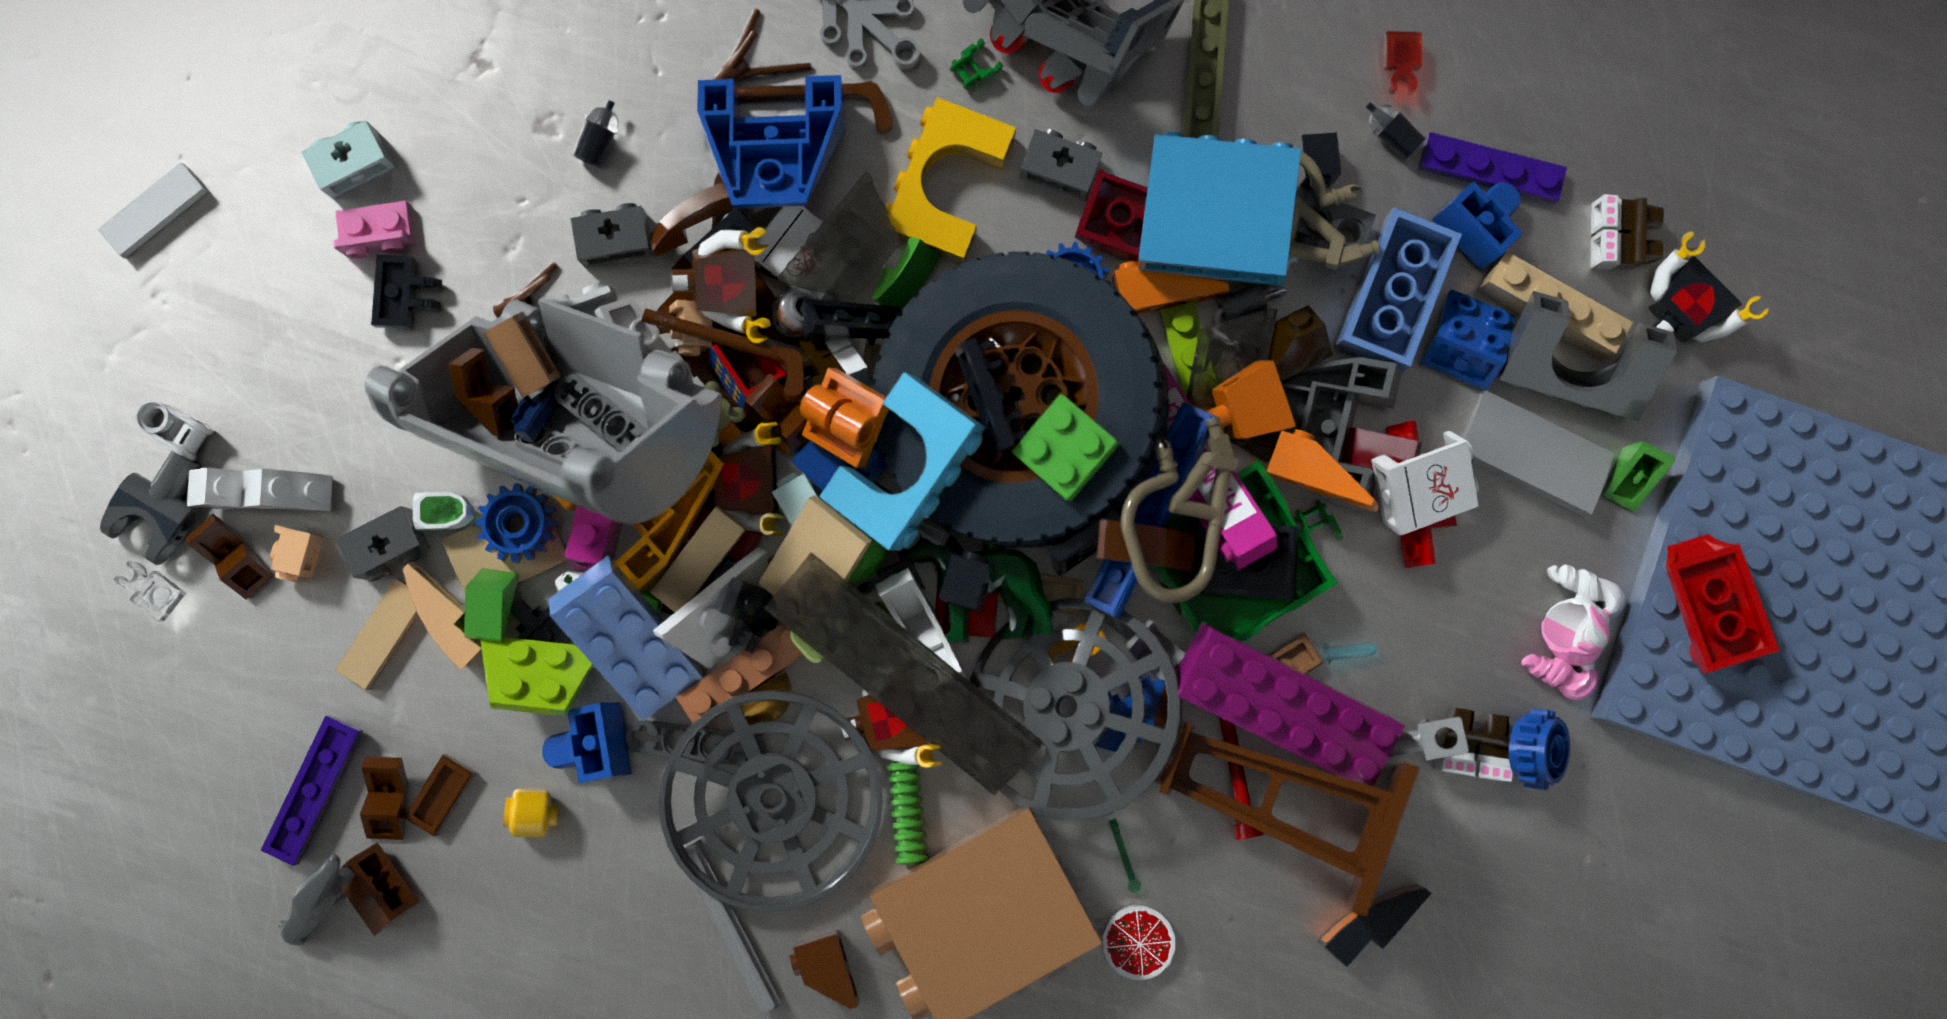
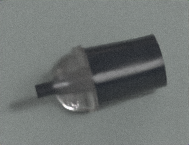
(1394, 129)
(596, 134)

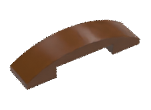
(699, 207)
(1159, 545)

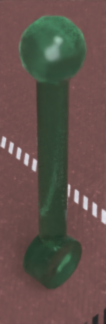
(1133, 884)

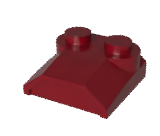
(1113, 216)

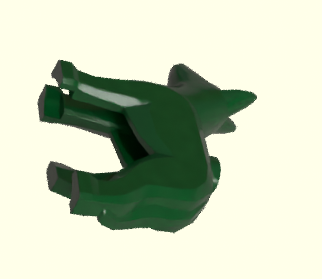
(1014, 577)

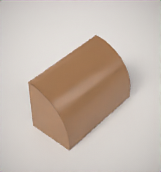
(522, 354)

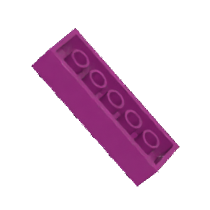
(1286, 706)

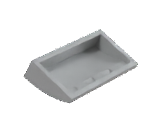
(1537, 454)

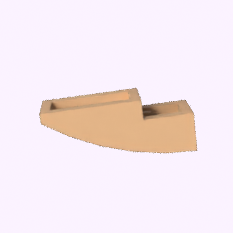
(440, 615)

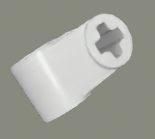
(178, 431)

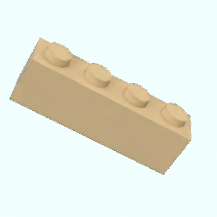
(1591, 324)

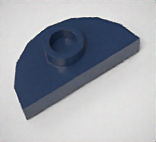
(534, 413)

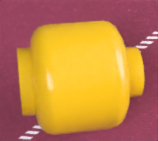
(529, 813)

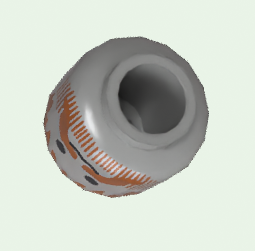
(786, 311)

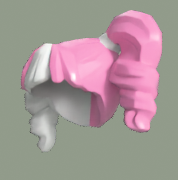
(1576, 632)

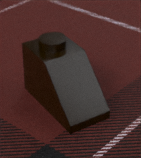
(1299, 342)

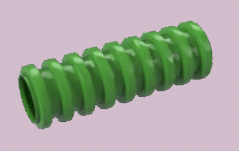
(907, 814)

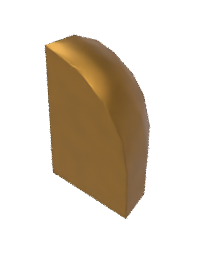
(771, 709)

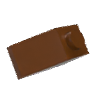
(826, 968)

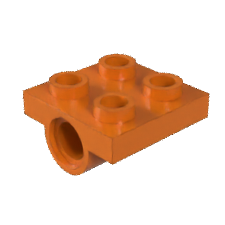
(843, 416)

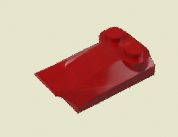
(1718, 603)

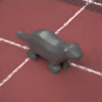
(315, 900)

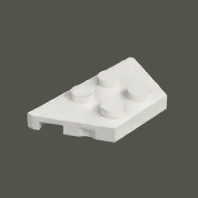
(699, 626)

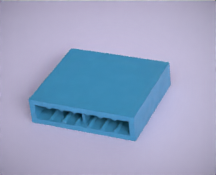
(1219, 208)

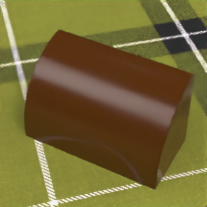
(377, 889)

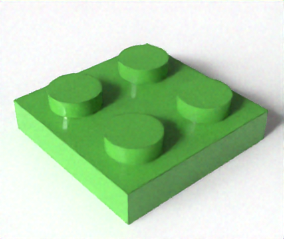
(1065, 447)

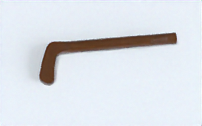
(865, 90)
(787, 357)

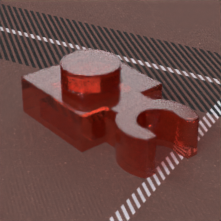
(1402, 54)

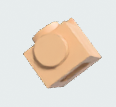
(686, 344)
(294, 553)

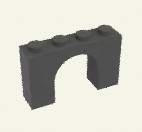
(1618, 389)

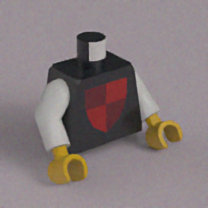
(1694, 300)

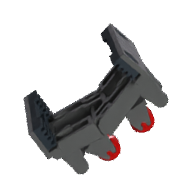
(1084, 37)

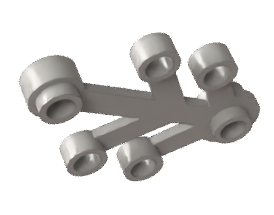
(863, 14)

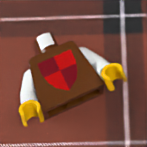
(725, 280)
(749, 479)
(890, 735)

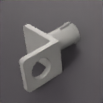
(1139, 648)
(1424, 739)

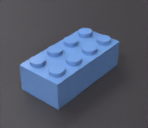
(1398, 289)
(616, 634)

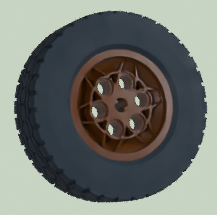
(1088, 348)

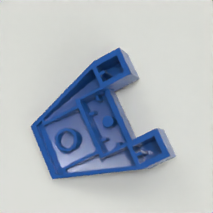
(771, 157)

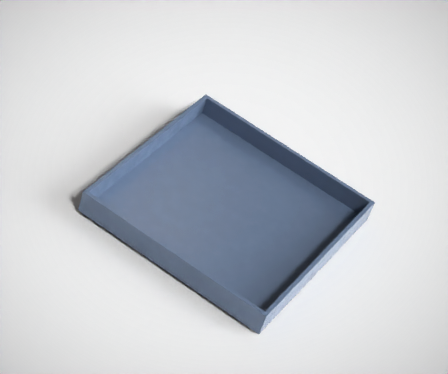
(1855, 588)

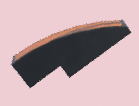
(1382, 923)

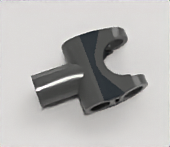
(158, 504)

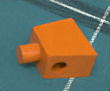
(1252, 402)

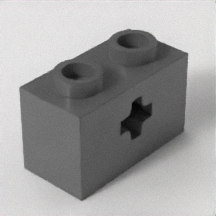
(1074, 177)
(629, 242)
(362, 544)

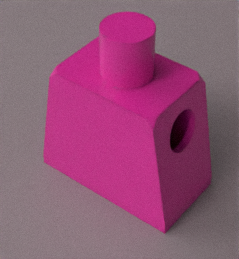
(591, 539)

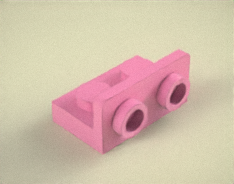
(374, 229)

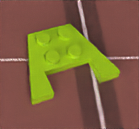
(533, 675)

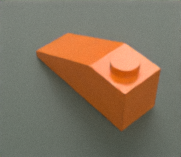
(1157, 291)
(1308, 466)

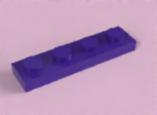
(1492, 166)
(311, 790)

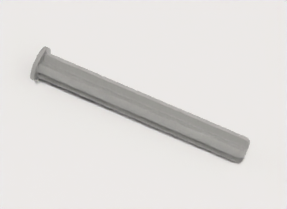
(736, 939)

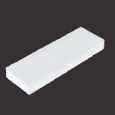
(152, 210)

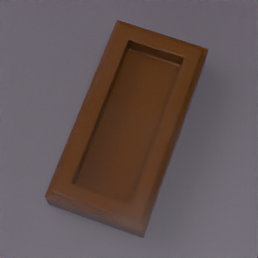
(440, 795)

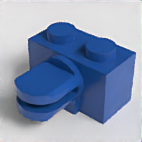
(1482, 221)
(592, 745)

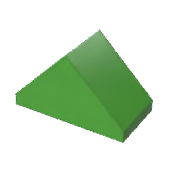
(1636, 474)
(489, 604)

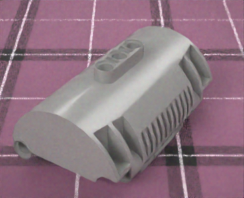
(567, 453)

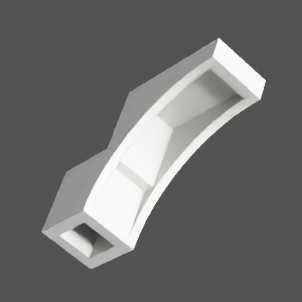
(259, 489)
(916, 614)

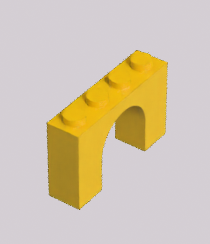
(946, 132)

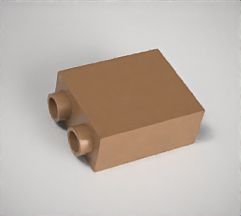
(979, 919)

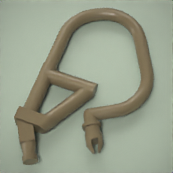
(1337, 254)
(1220, 459)

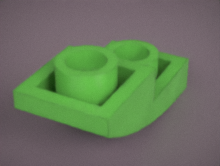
(913, 269)

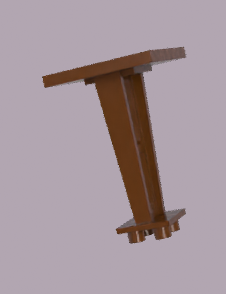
(1376, 839)

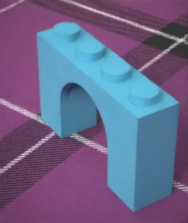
(948, 439)

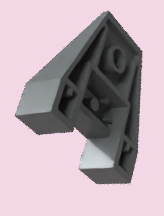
(1325, 405)

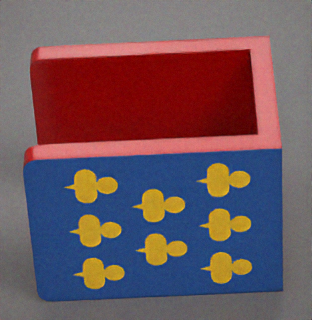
(732, 381)

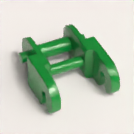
(982, 75)
(1326, 520)

